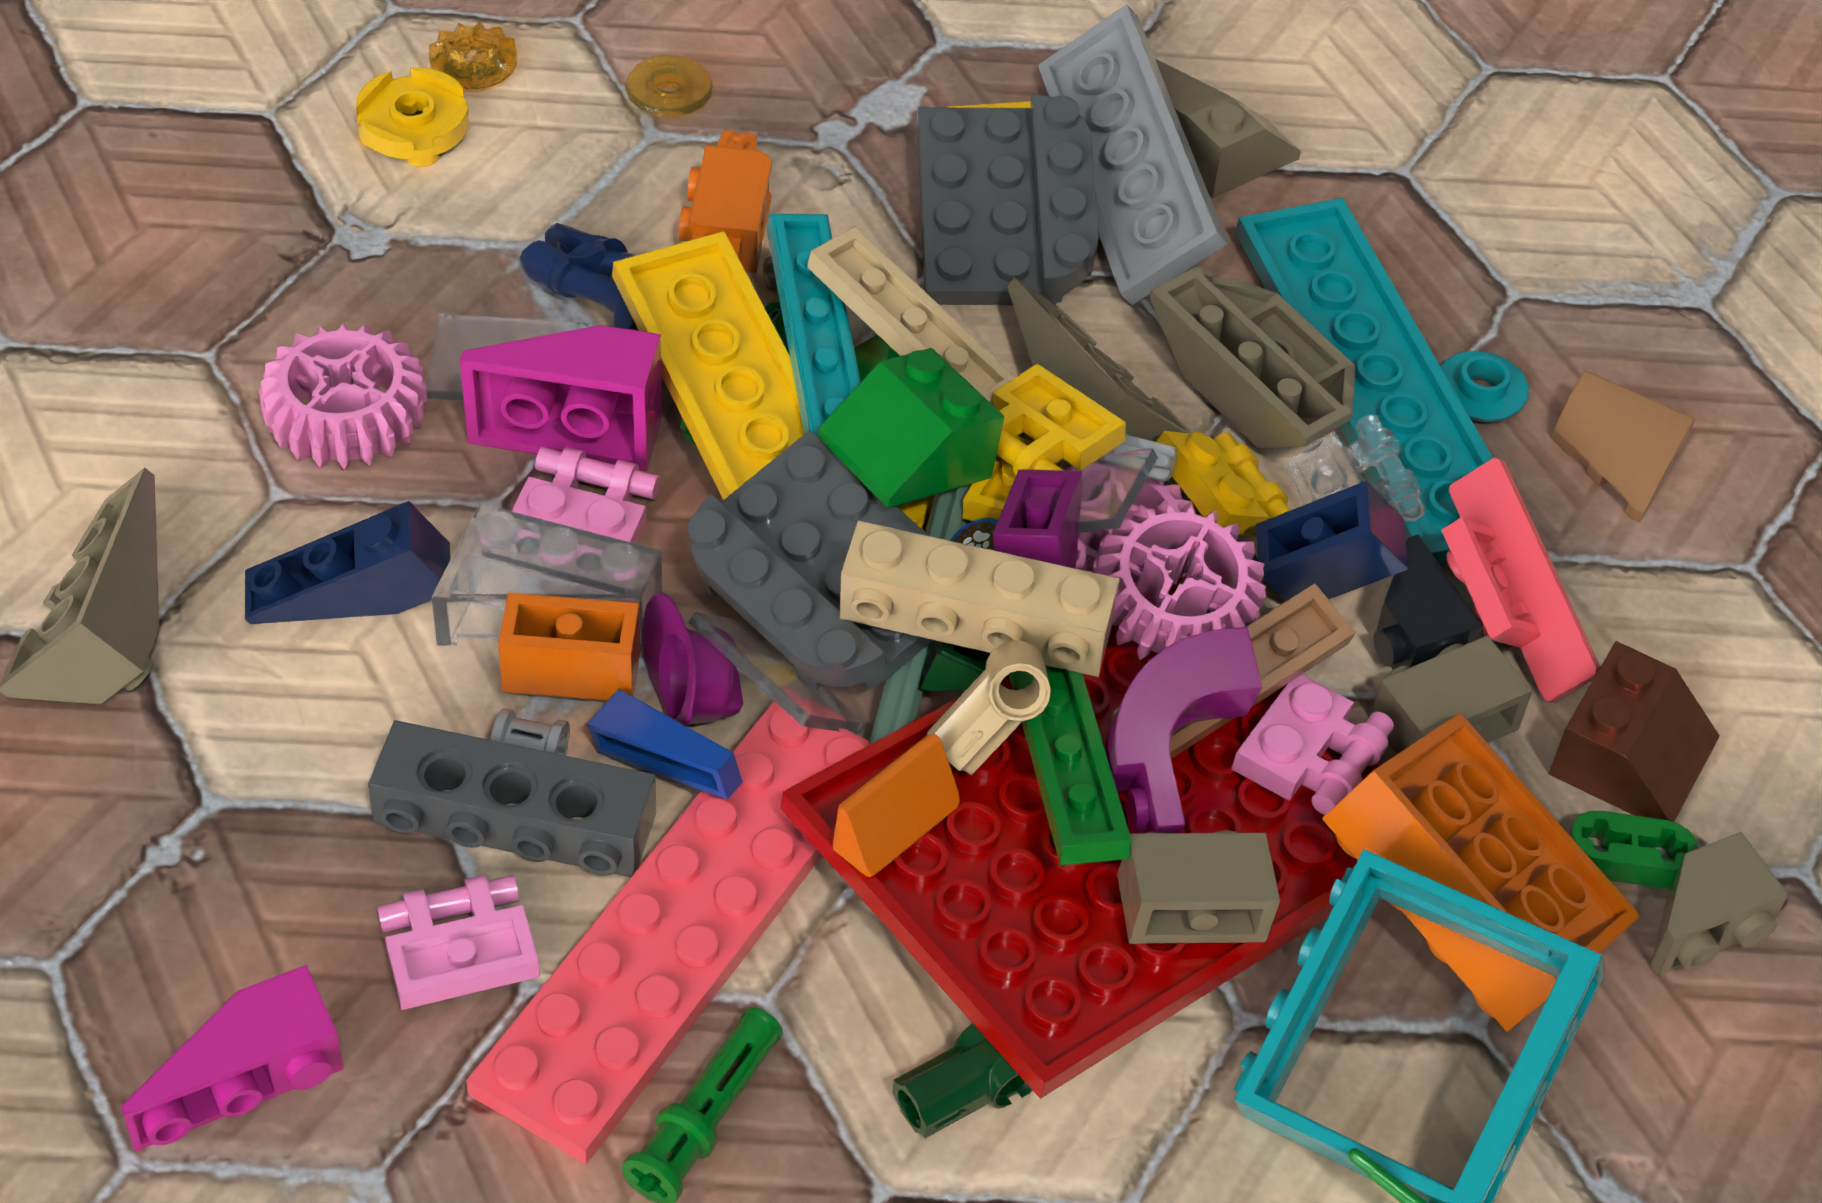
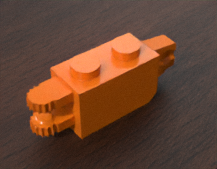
(730, 196)

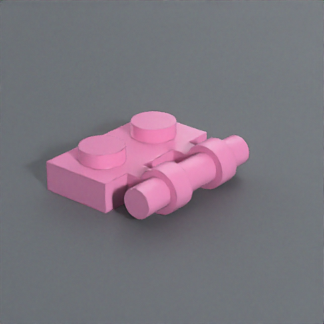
(566, 505)
(1295, 734)
(460, 954)

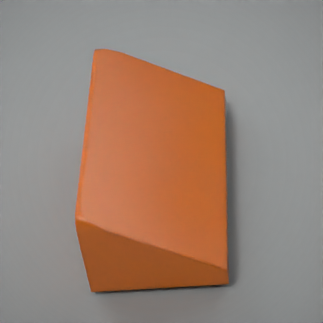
(896, 807)

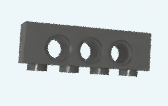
(488, 775)

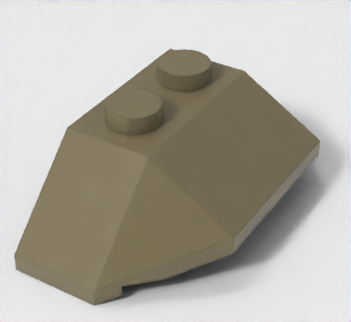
(1255, 358)

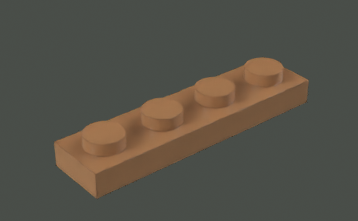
(1284, 646)

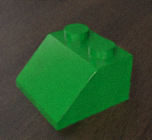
(914, 429)

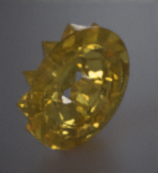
(490, 65)

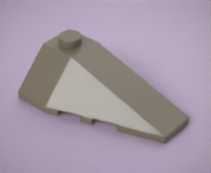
(1225, 135)
(100, 611)

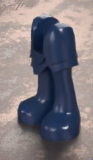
(579, 266)

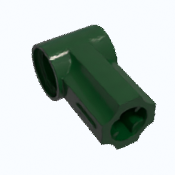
(957, 1084)

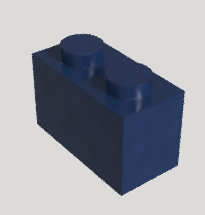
(1333, 543)

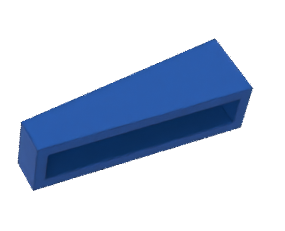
(657, 743)

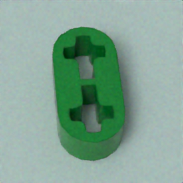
(1632, 845)

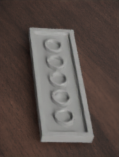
(1147, 182)

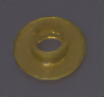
(669, 71)

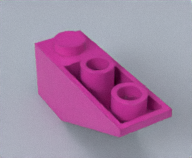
(247, 1052)

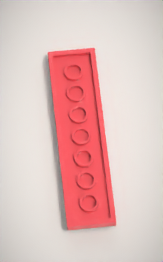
(660, 947)

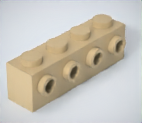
(976, 596)

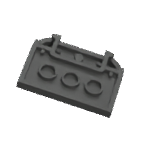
(1006, 200)
(780, 559)

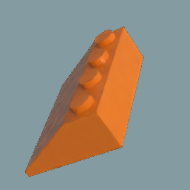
(1475, 827)

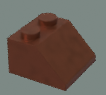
(1636, 737)

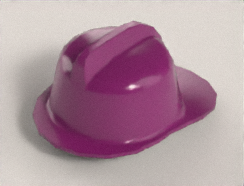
(686, 670)

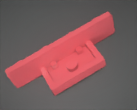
(1515, 581)

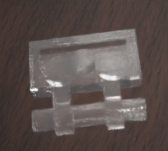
(1334, 467)

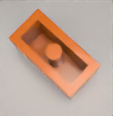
(569, 646)

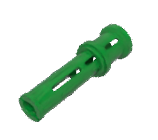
(690, 1125)

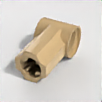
(990, 711)

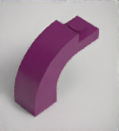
(1183, 684)

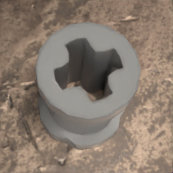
(531, 733)

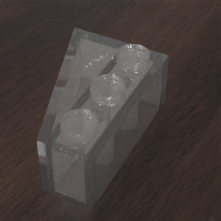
(537, 557)

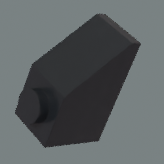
(1422, 612)

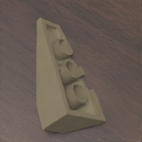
(1071, 355)

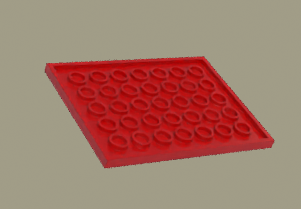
(1043, 946)

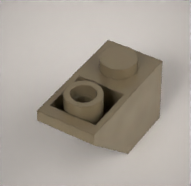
(1716, 902)

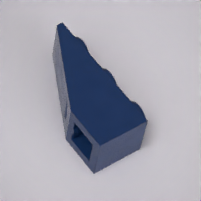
(354, 572)

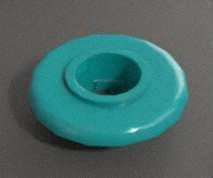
(1484, 402)

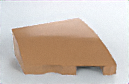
(1621, 438)

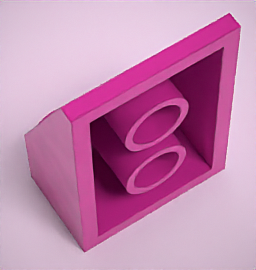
(567, 389)

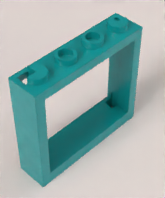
(1322, 963)

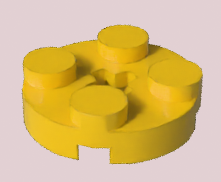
(420, 138)

